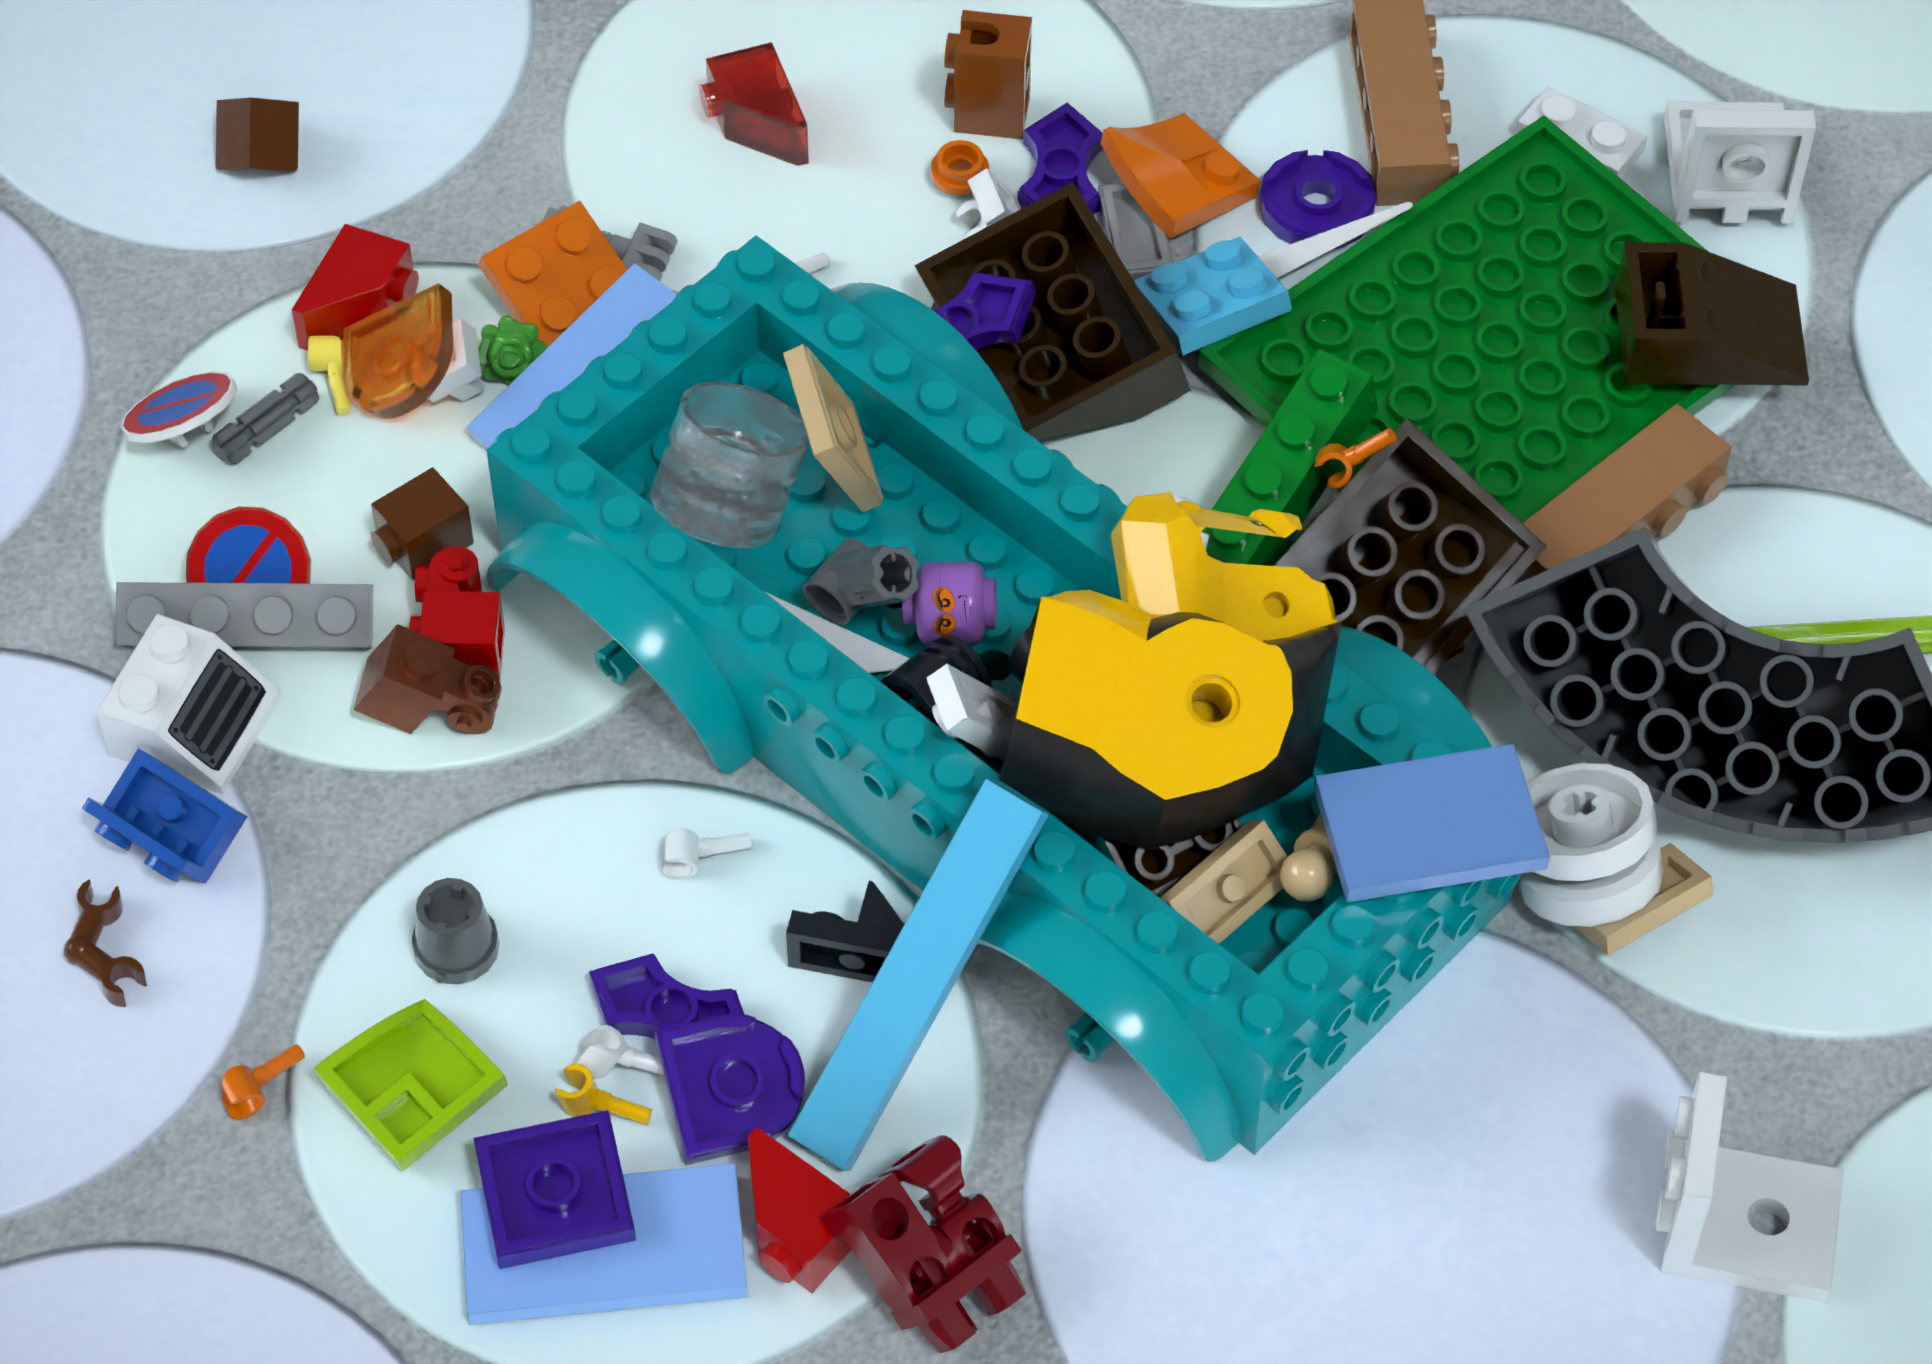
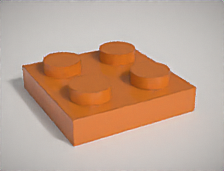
(553, 271)

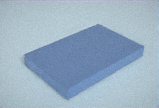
(1431, 823)

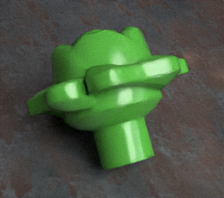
(509, 349)

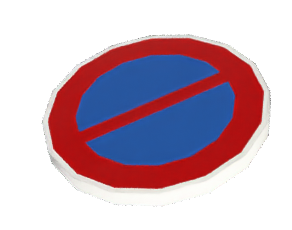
(179, 408)

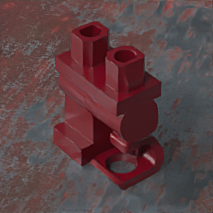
(930, 1267)

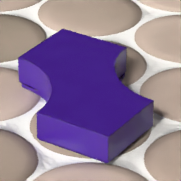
(1063, 150)
(990, 309)
(644, 998)

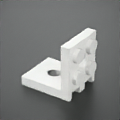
(1737, 157)
(1717, 1189)

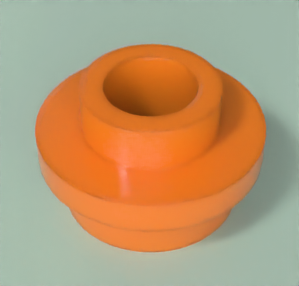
(957, 164)

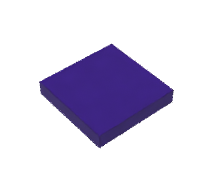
(554, 1189)

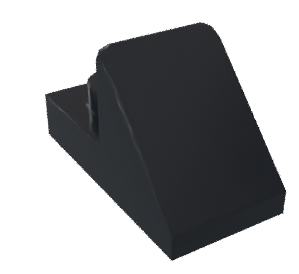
(844, 947)

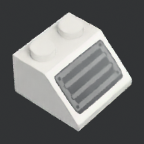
(187, 704)

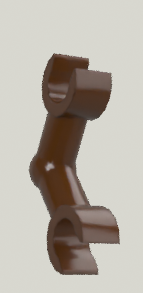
(82, 948)

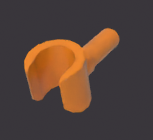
(1353, 455)
(242, 1085)

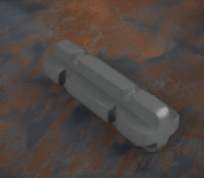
(265, 418)

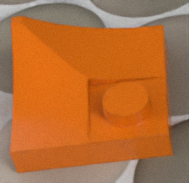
(1178, 172)

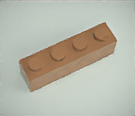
(1401, 99)
(1638, 486)

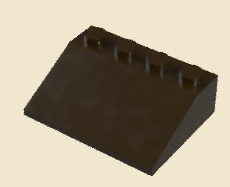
(1090, 337)
(1412, 548)

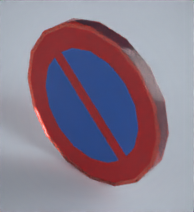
(248, 548)

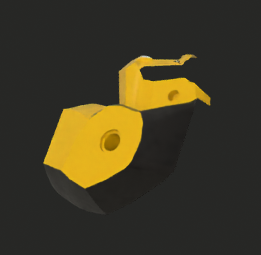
(1184, 692)

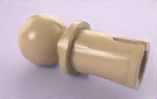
(1311, 867)

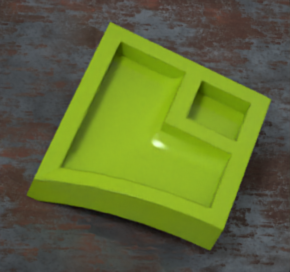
(411, 1080)

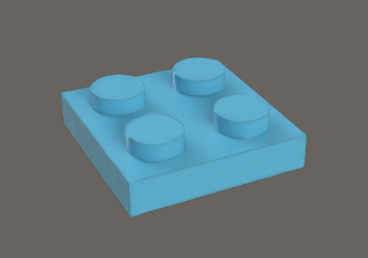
(1213, 294)

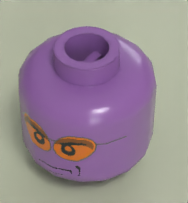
(952, 601)

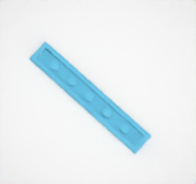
(918, 974)

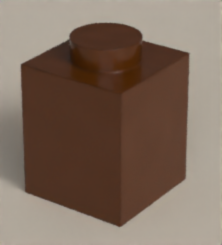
(420, 521)

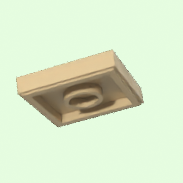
(833, 428)

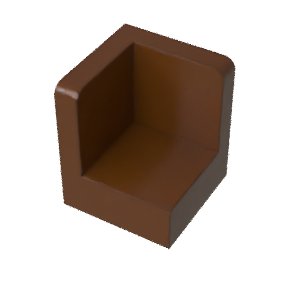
(257, 134)

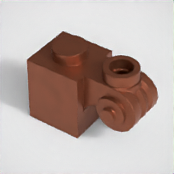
(418, 675)

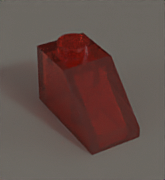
(756, 103)

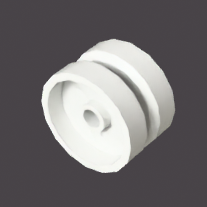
(1599, 845)

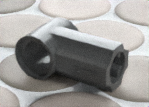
(860, 579)

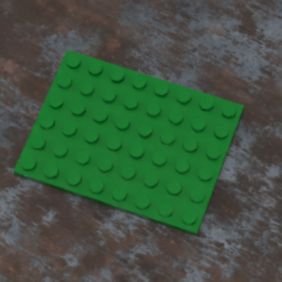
(1483, 321)

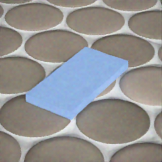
(595, 333)
(682, 1254)

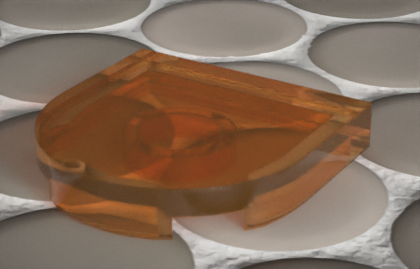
(399, 353)

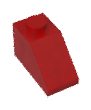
(352, 282)
(787, 1211)

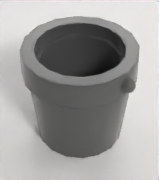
(453, 932)

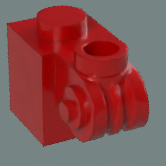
(458, 610)

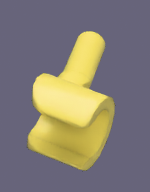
(327, 355)

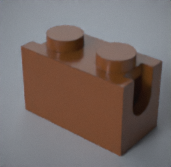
(989, 74)

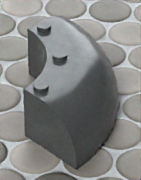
(1712, 712)

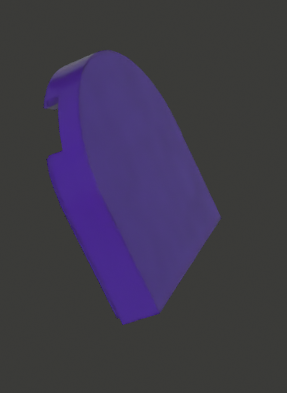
(727, 1080)

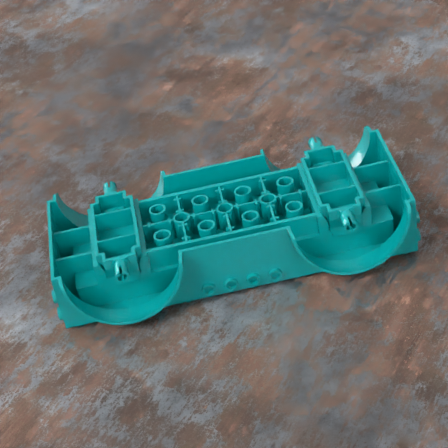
(1223, 1028)

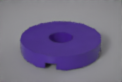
(1298, 175)

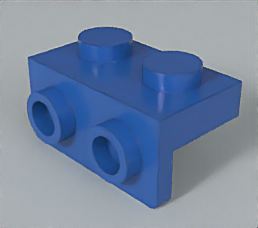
(168, 817)

